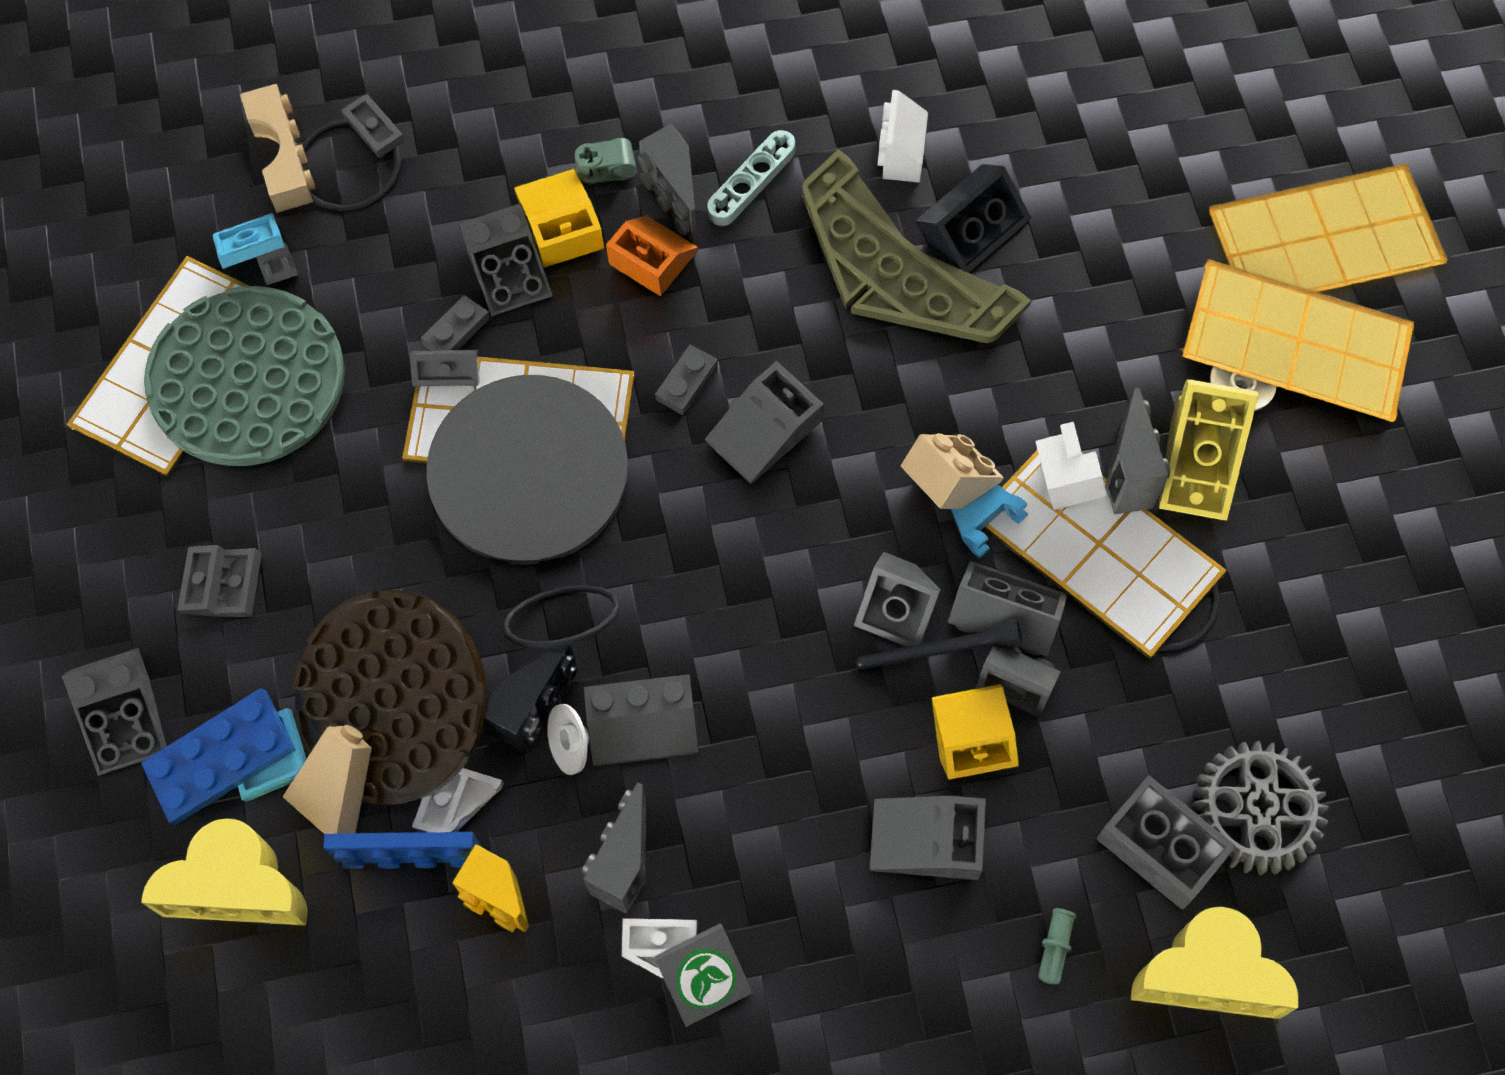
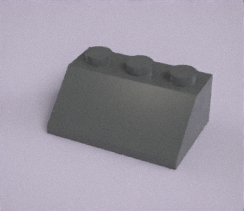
(993, 596)
(641, 720)
(1165, 842)

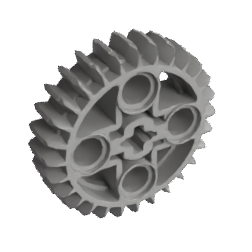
(1270, 798)

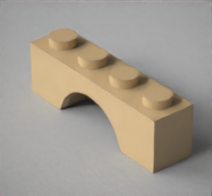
(284, 177)

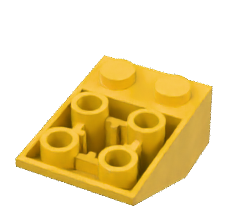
(560, 218)

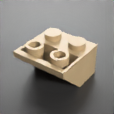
(950, 469)

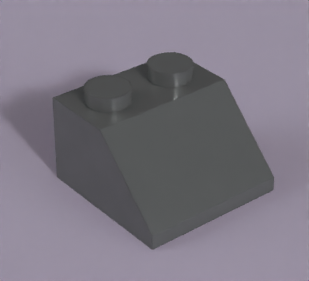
(1024, 680)

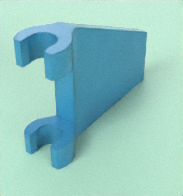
(982, 511)

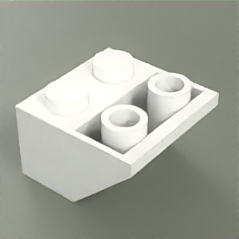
(902, 139)

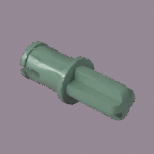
(1056, 946)

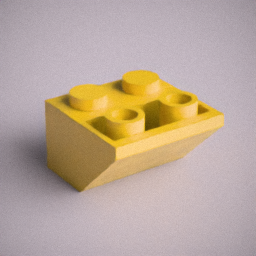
(974, 732)
(491, 885)

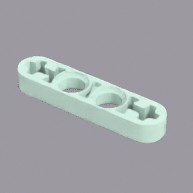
(747, 175)

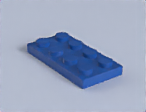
(218, 756)
(395, 848)

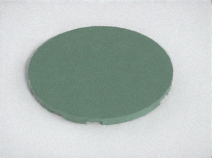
(244, 376)

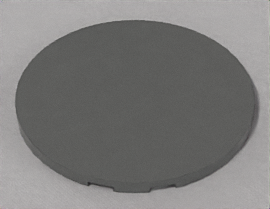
(527, 469)

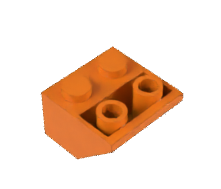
(649, 253)

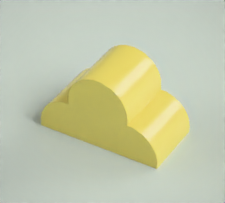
(1206, 448)
(226, 878)
(1218, 968)

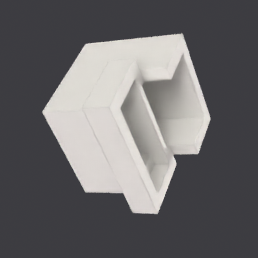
(1068, 473)

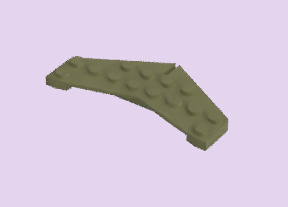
(899, 279)

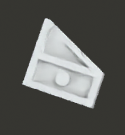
(456, 802)
(649, 937)

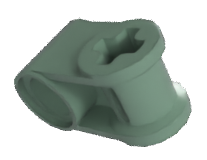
(608, 161)

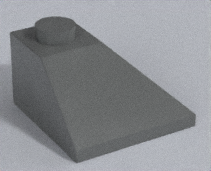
(897, 601)

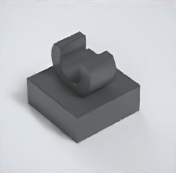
(277, 265)

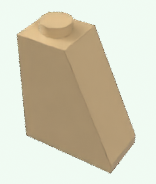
(332, 781)

